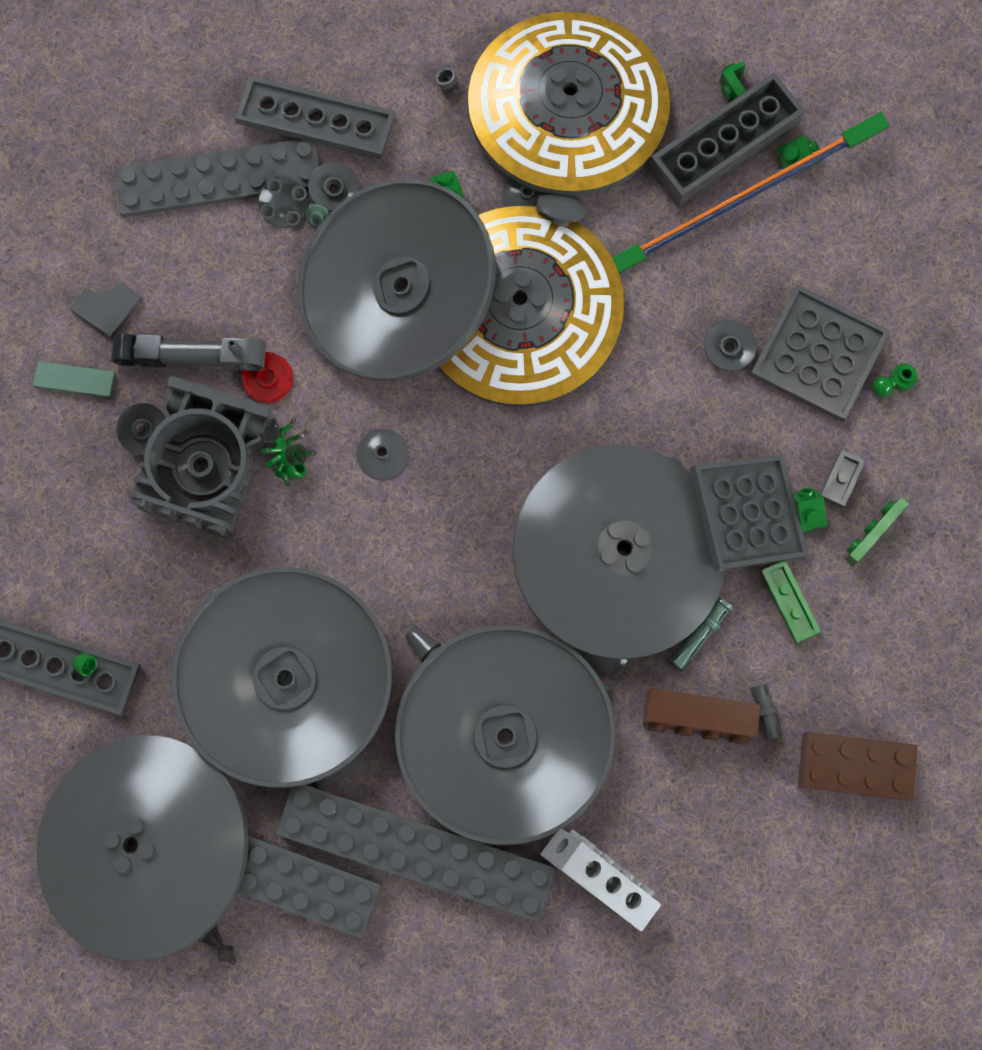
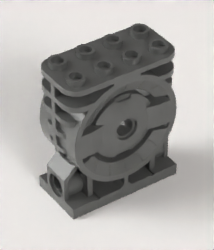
(156, 490)

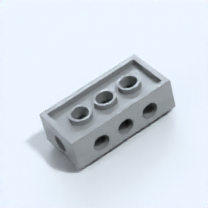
(602, 877)

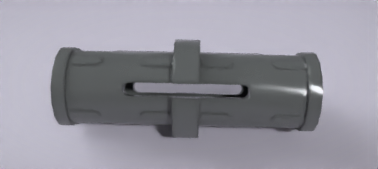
(767, 712)

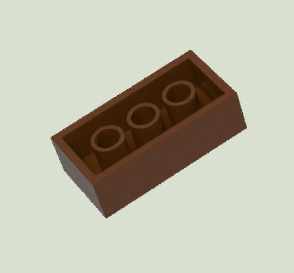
(702, 715)
(857, 766)

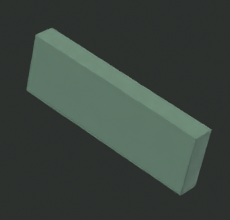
(74, 379)

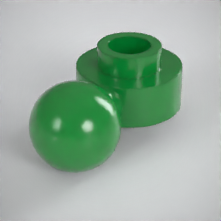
(884, 386)

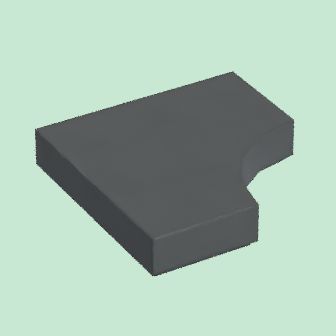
(107, 309)

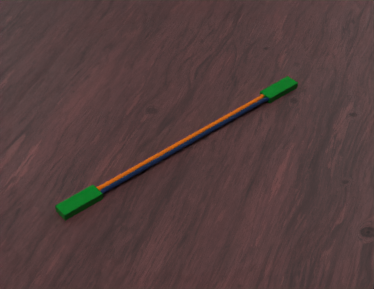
(851, 137)

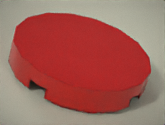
(267, 385)

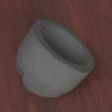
(449, 75)

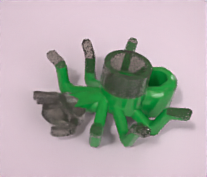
(290, 456)

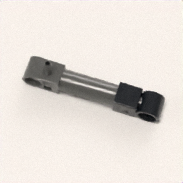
(155, 351)

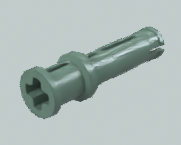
(698, 637)

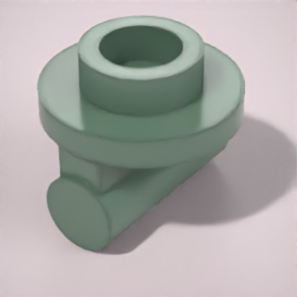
(316, 214)

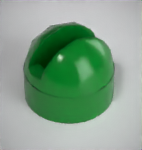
(85, 659)

